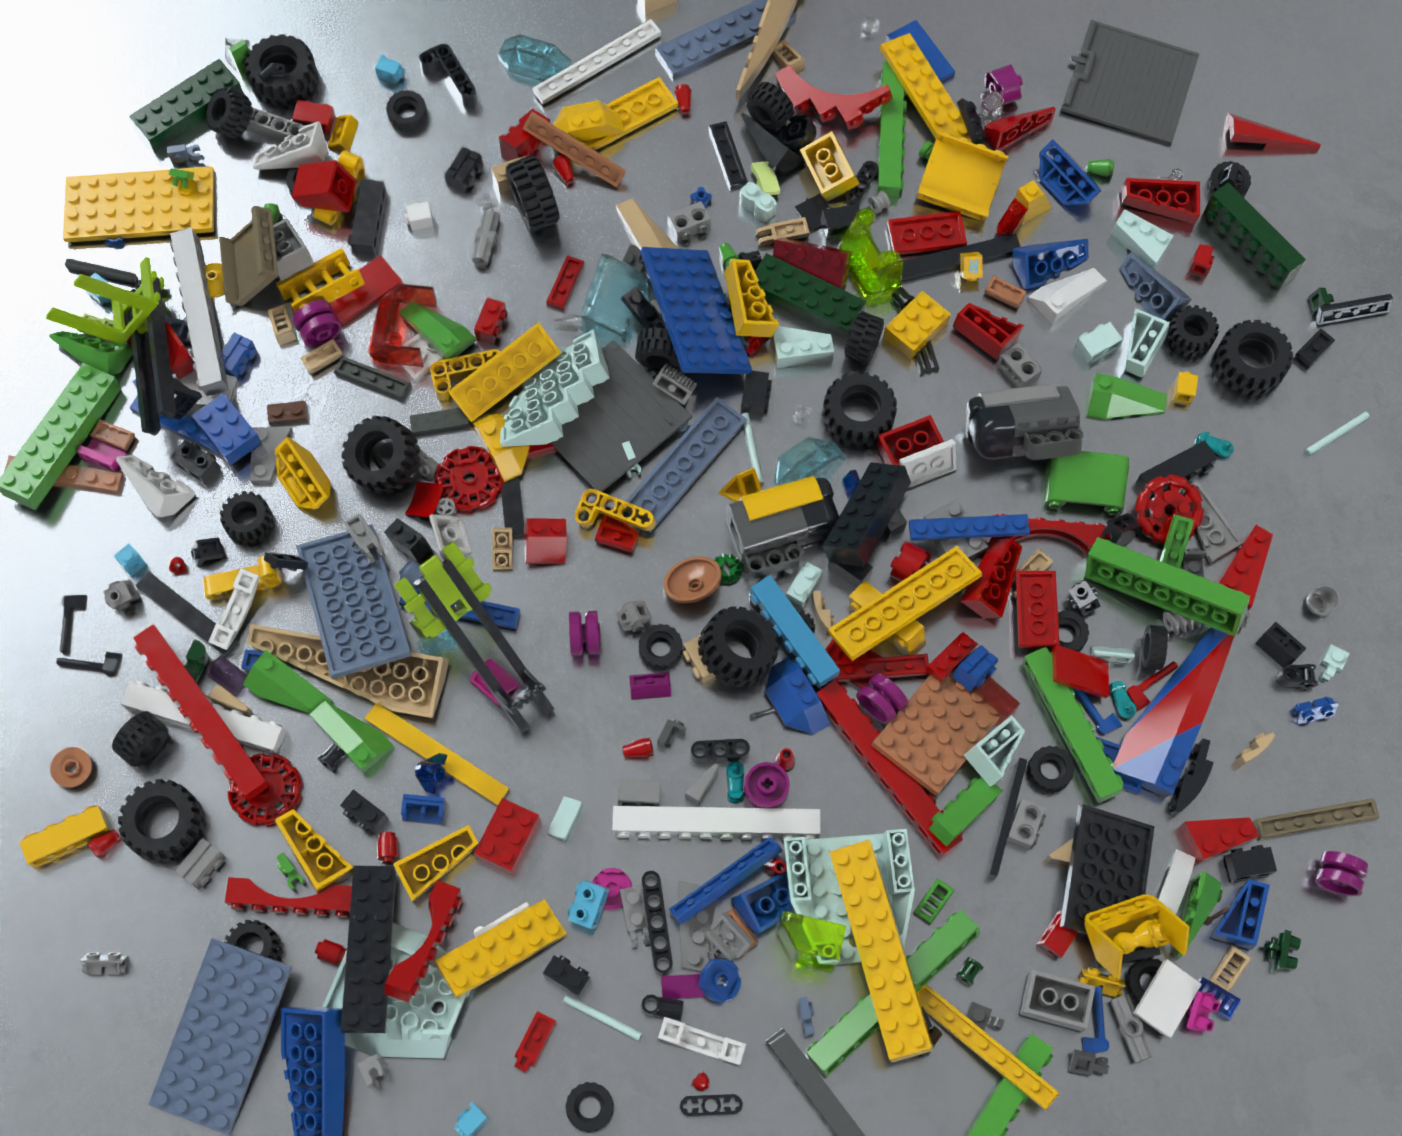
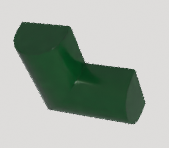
(196, 659)

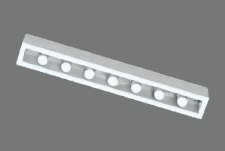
(247, 730)

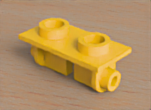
(1110, 984)

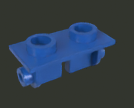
(1322, 708)

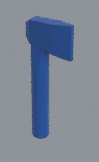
(1104, 726)
(1097, 1044)

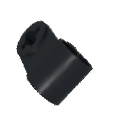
(1301, 676)

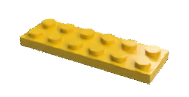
(638, 109)
(504, 372)
(500, 948)

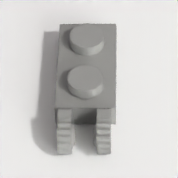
(363, 536)
(634, 913)

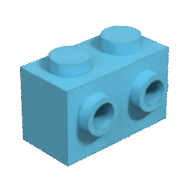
(588, 904)

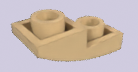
(502, 548)
(822, 614)
(1257, 747)

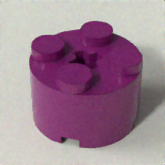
(1005, 82)

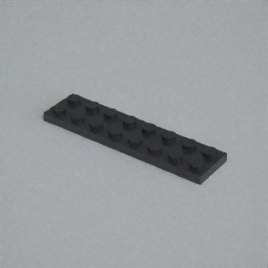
(368, 949)

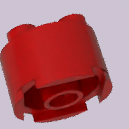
(909, 561)

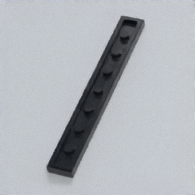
(950, 258)

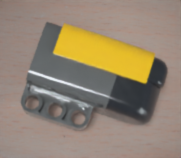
(780, 522)

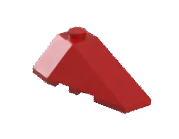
(1009, 129)

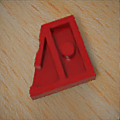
(616, 534)

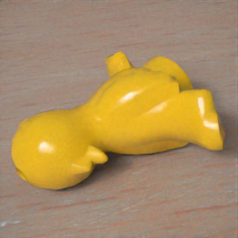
(1146, 935)

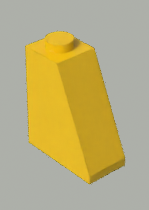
(1033, 199)

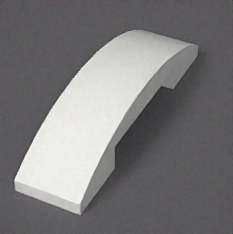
(236, 610)
(1176, 880)
(701, 1041)

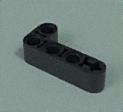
(434, 61)

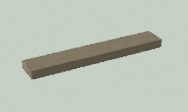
(1316, 819)

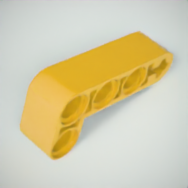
(355, 166)
(451, 375)
(617, 512)
(221, 584)

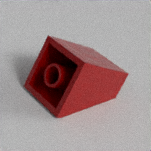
(324, 186)

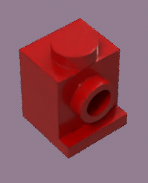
(1202, 260)

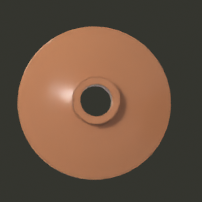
(62, 763)

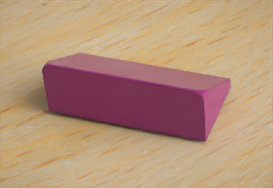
(650, 686)
(681, 986)

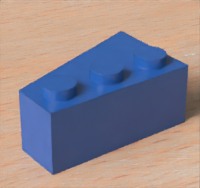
(1244, 917)

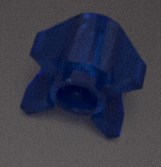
(431, 772)

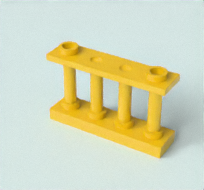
(320, 271)

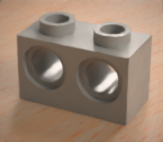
(687, 218)
(1016, 369)
(1021, 822)

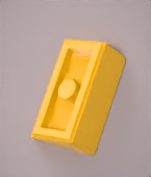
(343, 133)

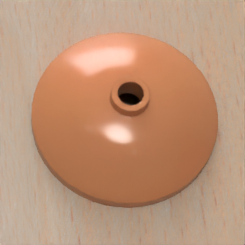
(692, 579)

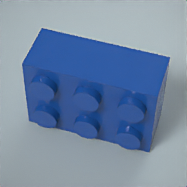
(226, 429)

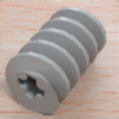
(1175, 621)

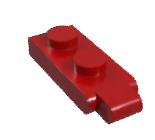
(533, 1041)

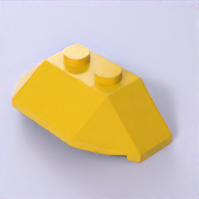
(589, 121)
(507, 459)
(301, 475)

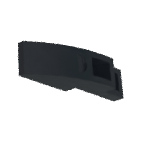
(1191, 785)

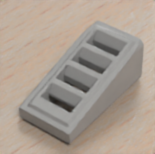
(699, 789)

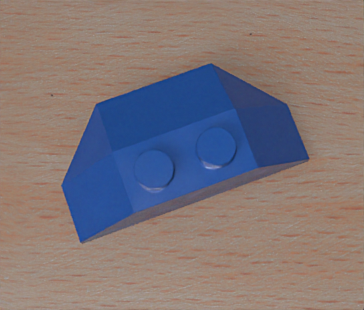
(1065, 176)
(795, 698)

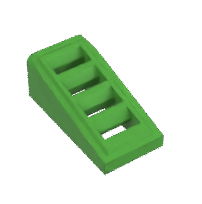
(944, 886)

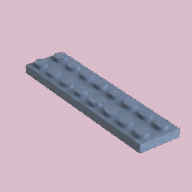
(713, 38)
(686, 460)

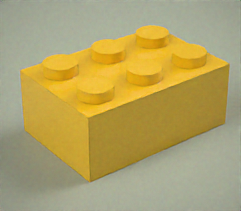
(829, 166)
(916, 325)

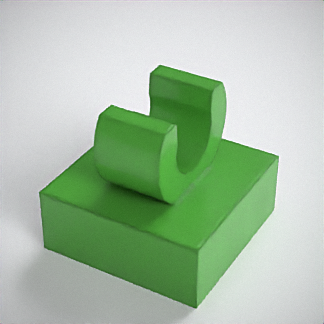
(181, 175)

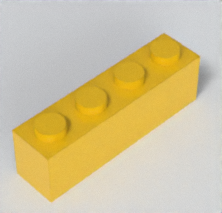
(64, 836)

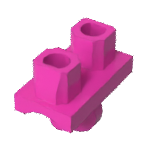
(1199, 1011)

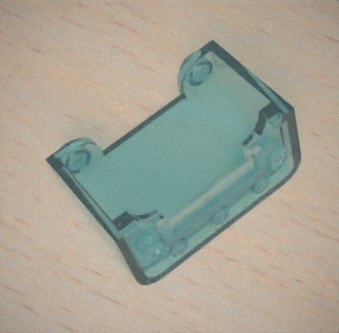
(603, 305)

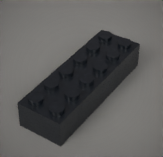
(867, 514)

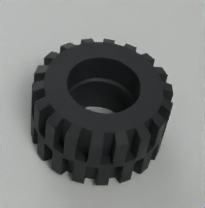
(769, 106)
(229, 112)
(1198, 319)
(864, 337)
(655, 349)
(244, 503)
(140, 738)
(256, 929)

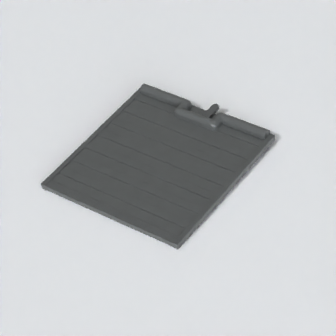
(1130, 82)
(621, 411)

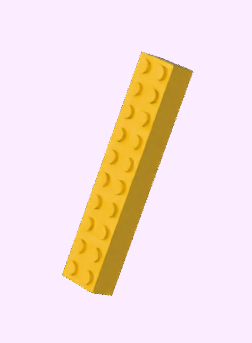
(881, 951)

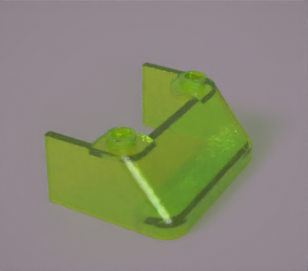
(808, 937)

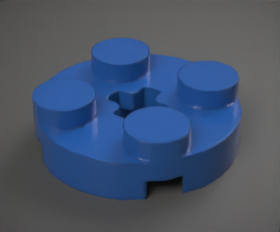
(709, 976)

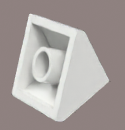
(448, 530)

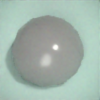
(1322, 600)

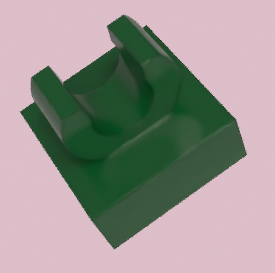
(1320, 298)

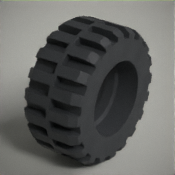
(286, 88)
(532, 193)
(1269, 342)
(862, 387)
(361, 442)
(750, 629)
(142, 803)

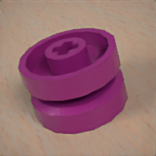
(316, 323)
(587, 632)
(882, 698)
(766, 775)
(1342, 873)

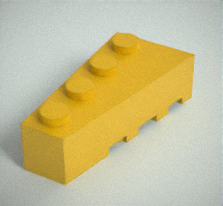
(748, 304)
(908, 639)
(315, 856)
(434, 861)

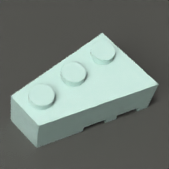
(1141, 238)
(1145, 341)
(801, 347)
(995, 750)

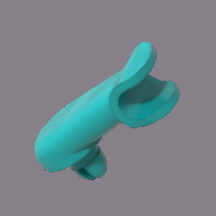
(1221, 447)
(1123, 703)
(735, 781)

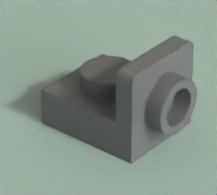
(1193, 561)
(667, 733)

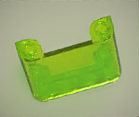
(872, 270)

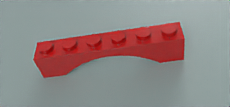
(1078, 532)
(244, 893)
(405, 976)

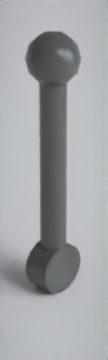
(754, 715)

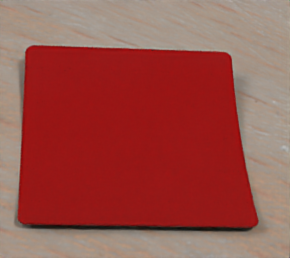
(425, 499)

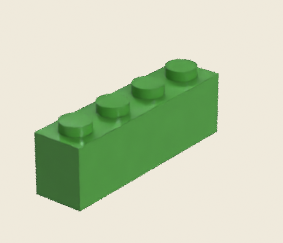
(964, 810)

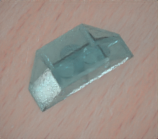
(532, 57)
(807, 459)

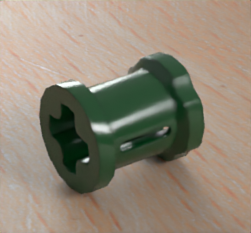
(970, 971)

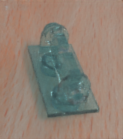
(439, 643)

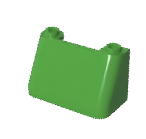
(1087, 479)

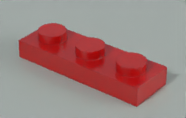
(951, 656)

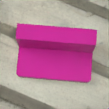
(101, 455)
(505, 680)

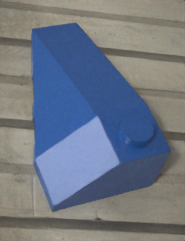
(1043, 261)
(764, 903)

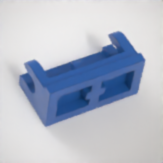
(423, 809)

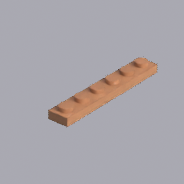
(574, 149)
(87, 478)

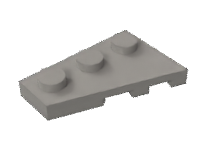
(263, 456)

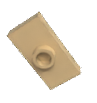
(321, 356)

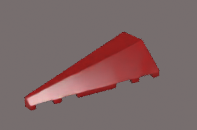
(1253, 132)

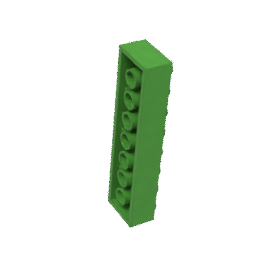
(58, 436)
(1166, 586)

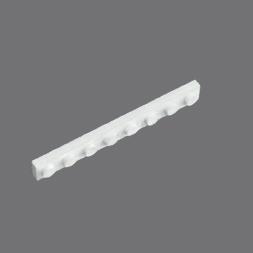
(596, 61)

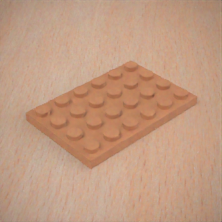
(936, 731)

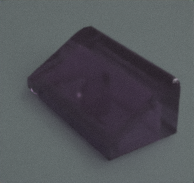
(226, 675)

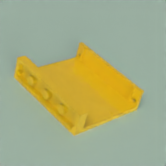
(961, 176)

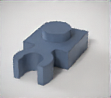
(806, 1010)

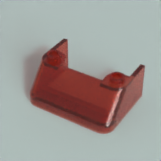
(384, 343)

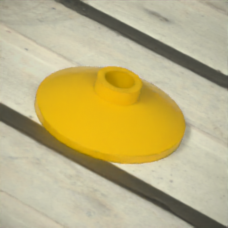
(215, 284)

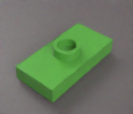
(239, 54)

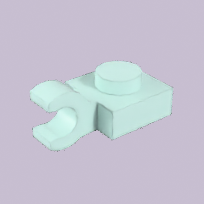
(630, 455)
(1334, 660)

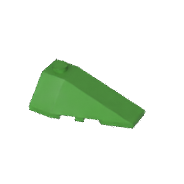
(440, 332)
(1120, 398)
(279, 683)
(357, 739)
(1201, 900)

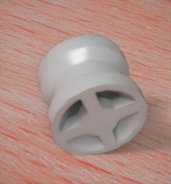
(879, 202)
(446, 504)

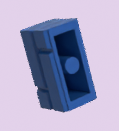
(237, 353)
(976, 668)

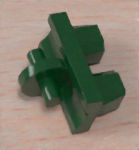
(1285, 942)

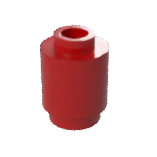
(387, 847)
(330, 952)

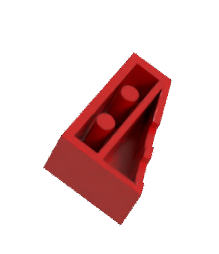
(518, 141)
(986, 330)
(1215, 837)

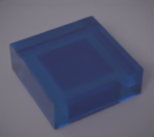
(851, 481)

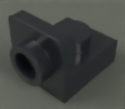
(206, 550)

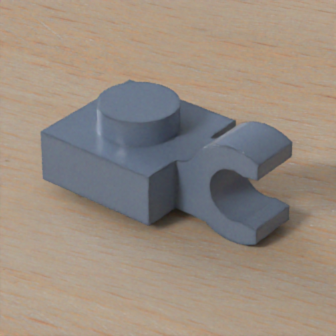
(182, 153)

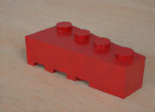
(1164, 197)
(1248, 563)
(998, 566)

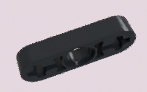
(861, 176)
(694, 1099)

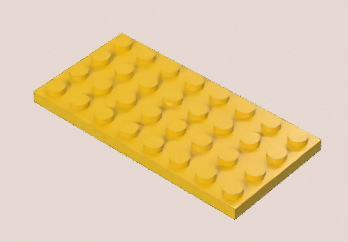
(137, 204)

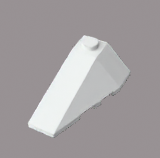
(303, 148)
(1063, 295)
(156, 490)

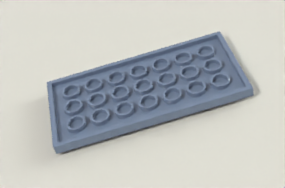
(352, 605)
(220, 1036)

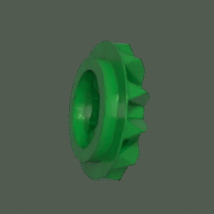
(734, 573)

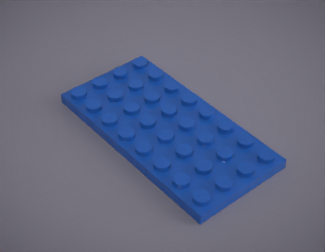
(695, 311)

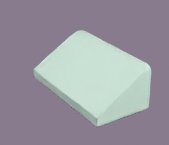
(1113, 654)
(565, 818)

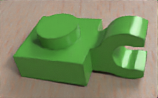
(286, 866)

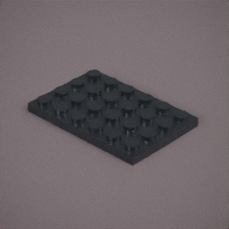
(1105, 864)

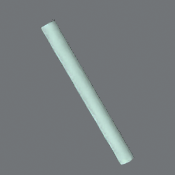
(1337, 433)
(752, 448)
(602, 1017)

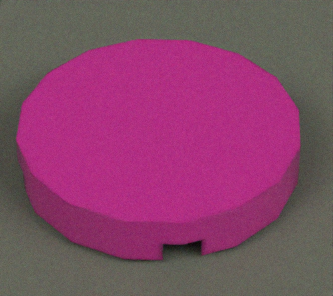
(615, 880)

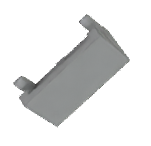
(639, 793)
(372, 1068)

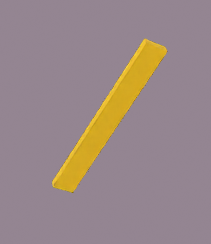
(428, 747)
(987, 1048)

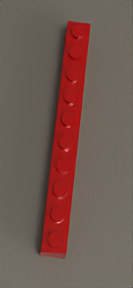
(201, 713)
(901, 786)

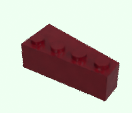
(818, 260)

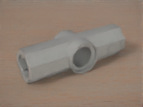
(485, 237)
(1136, 1042)

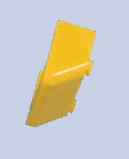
(1126, 917)

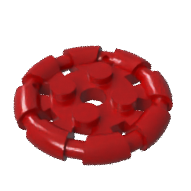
(468, 489)
(1162, 498)
(275, 794)

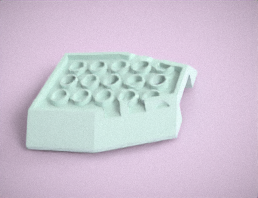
(816, 890)
(412, 1026)

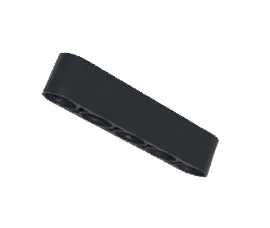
(659, 913)

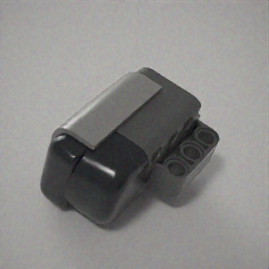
(1024, 422)

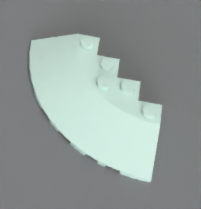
(554, 393)

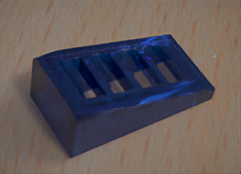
(1228, 997)

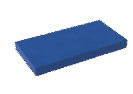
(933, 55)

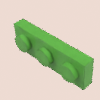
(1176, 540)

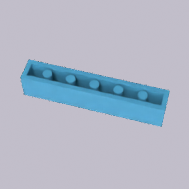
(794, 632)

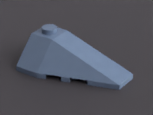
(1152, 289)

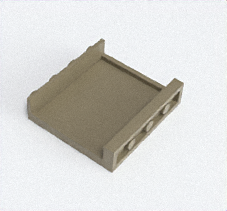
(249, 258)

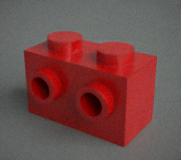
(490, 321)

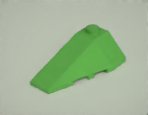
(94, 352)

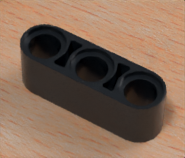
(728, 745)

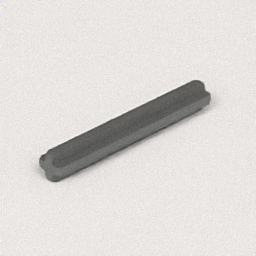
(103, 271)

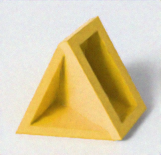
(741, 485)

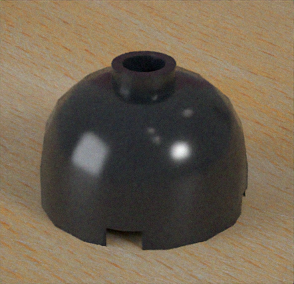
(799, 132)

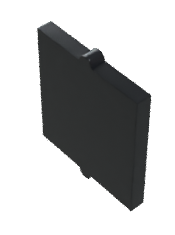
(812, 211)

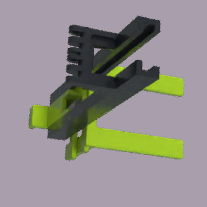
(148, 341)
(457, 581)

